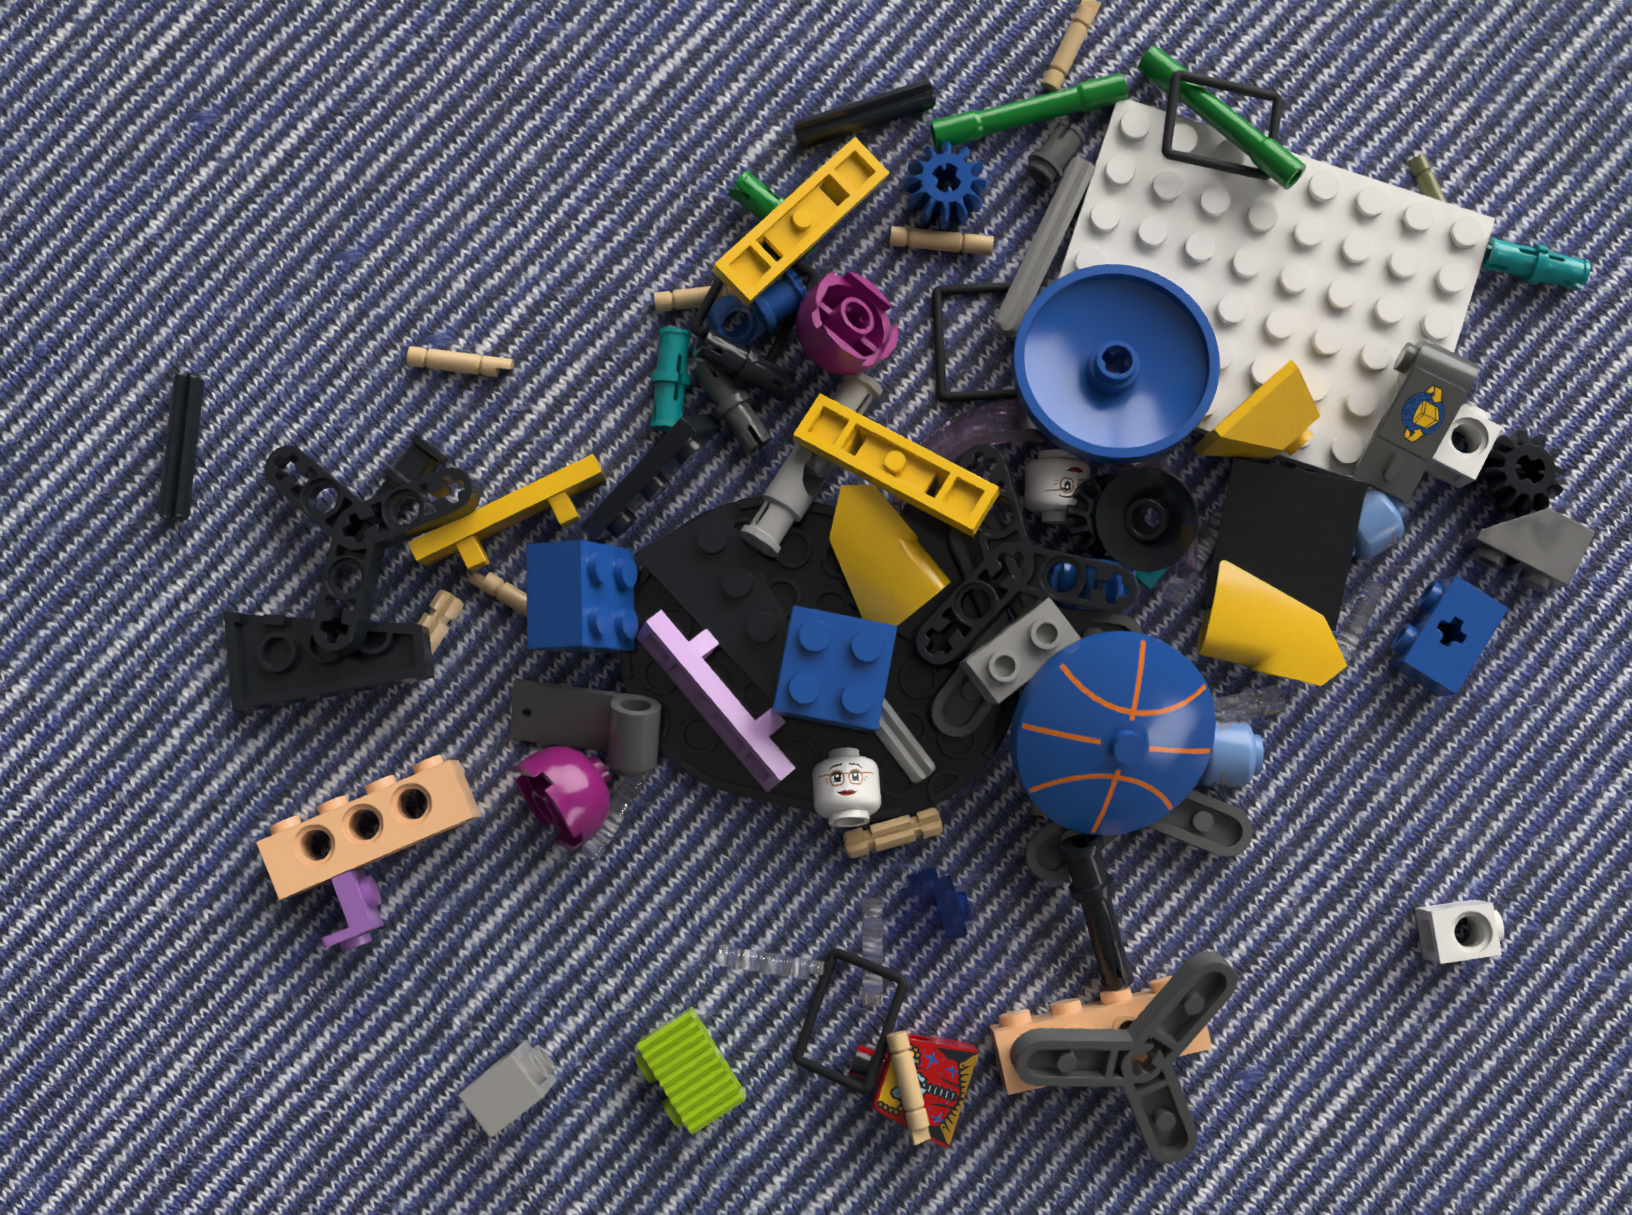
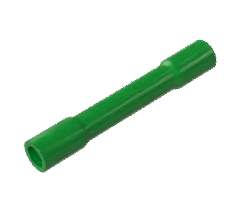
(1081, 98)
(1263, 151)

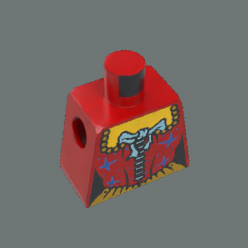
(943, 1076)

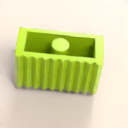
(689, 1071)

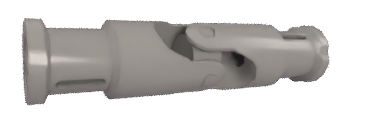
(788, 494)

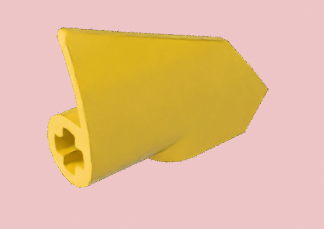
(881, 557)
(1267, 630)

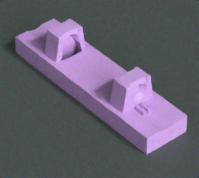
(715, 702)

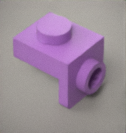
(359, 903)

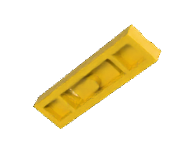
(800, 221)
(896, 464)
(466, 533)

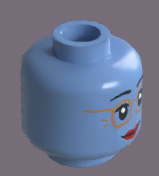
(1379, 524)
(1234, 756)

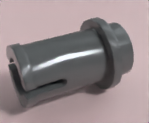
(1047, 163)

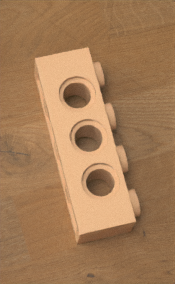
(289, 851)

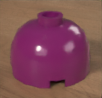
(845, 324)
(566, 792)

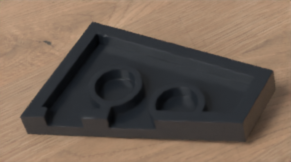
(651, 475)

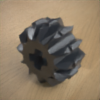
(1540, 472)

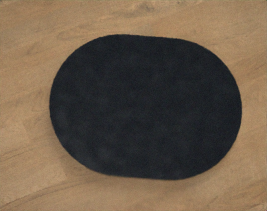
(811, 578)

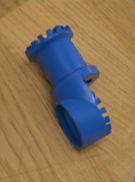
(763, 313)

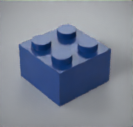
(580, 597)
(834, 669)

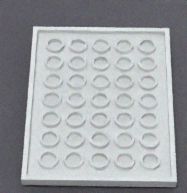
(1303, 274)

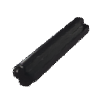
(864, 114)
(181, 446)

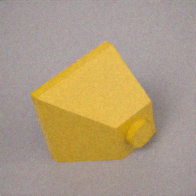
(1267, 421)

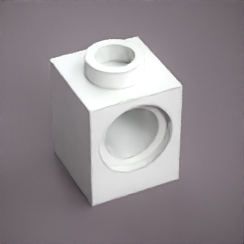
(1460, 467)
(1437, 928)

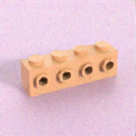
(1114, 1011)

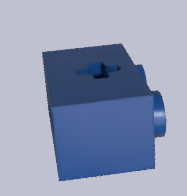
(1469, 623)

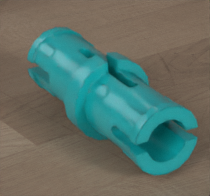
(1536, 264)
(670, 378)

